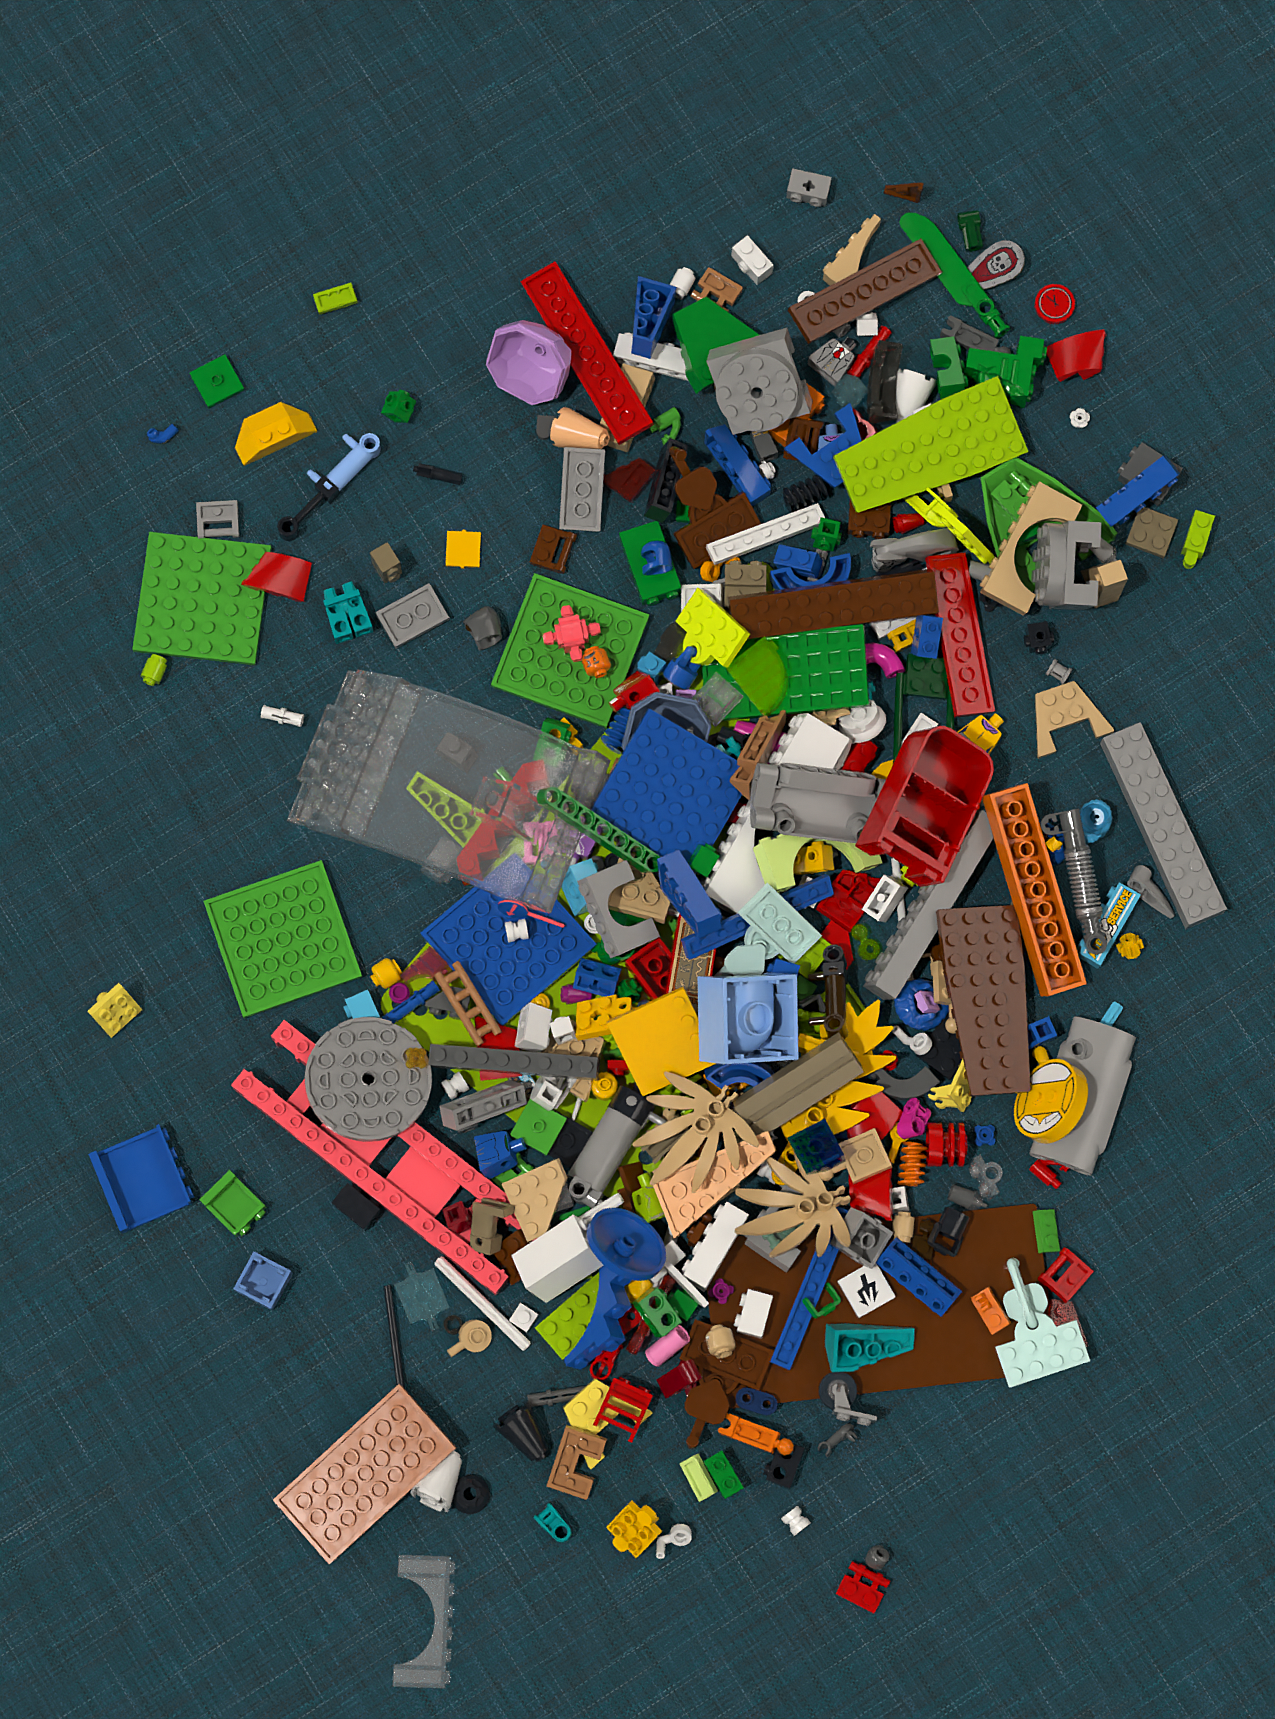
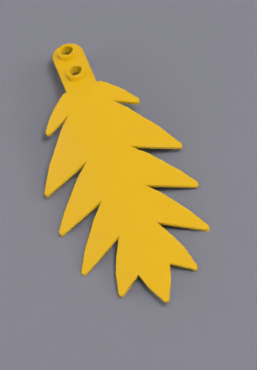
(861, 1037)

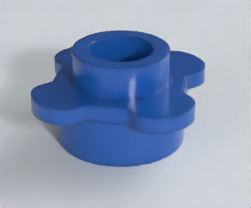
(988, 1130)

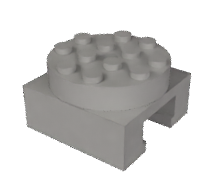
(760, 363)
(1056, 564)

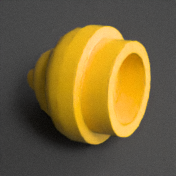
(541, 1000)

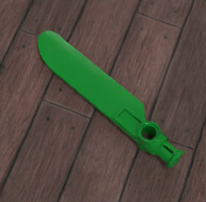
(954, 273)

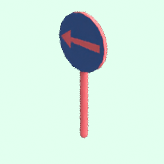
(518, 910)

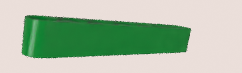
(590, 826)

